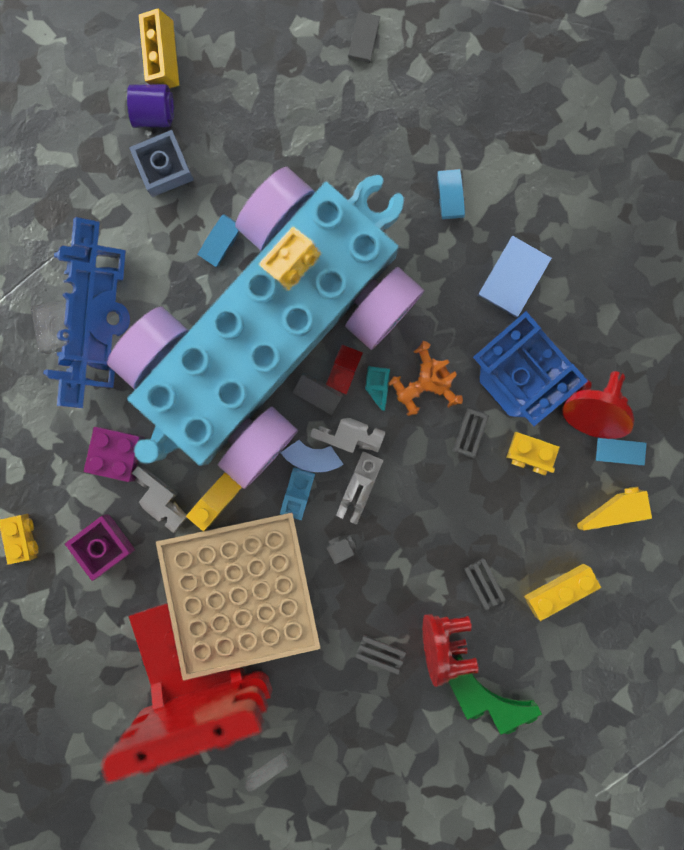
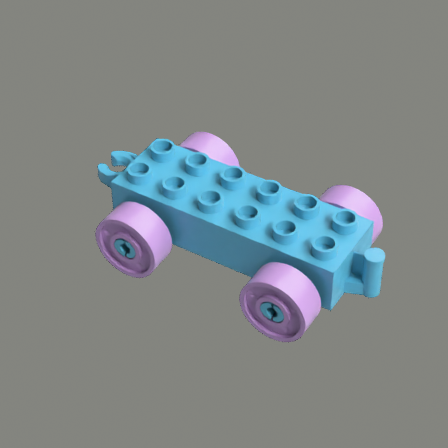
(217, 375)

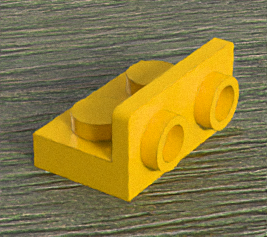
(291, 258)
(532, 453)
(18, 539)

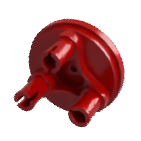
(600, 412)
(440, 651)

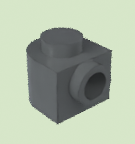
(341, 548)

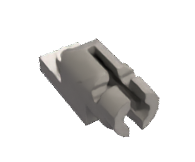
(349, 434)
(360, 486)
(159, 499)

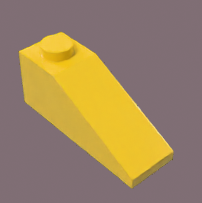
(214, 502)
(620, 509)

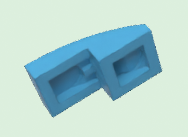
(451, 194)
(219, 240)
(621, 451)
(297, 493)

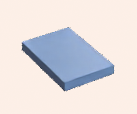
(514, 276)

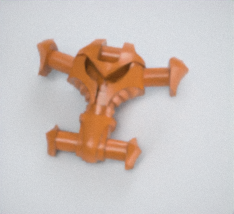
(432, 378)

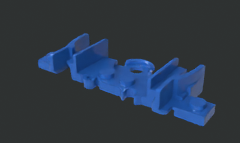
(86, 313)

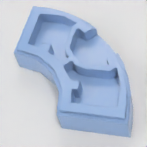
(311, 459)

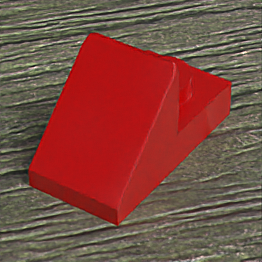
(344, 369)

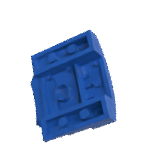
(527, 371)

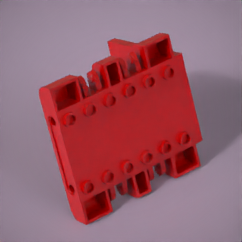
(184, 713)

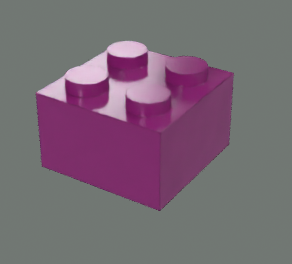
(112, 454)
(99, 546)

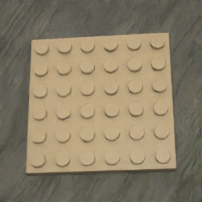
(237, 595)

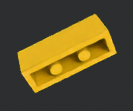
(158, 48)
(562, 592)

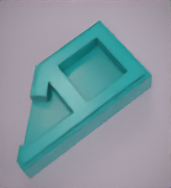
(377, 385)

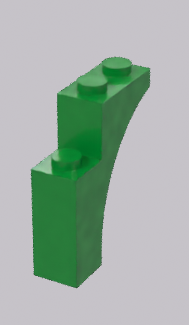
(505, 712)

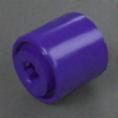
(150, 105)

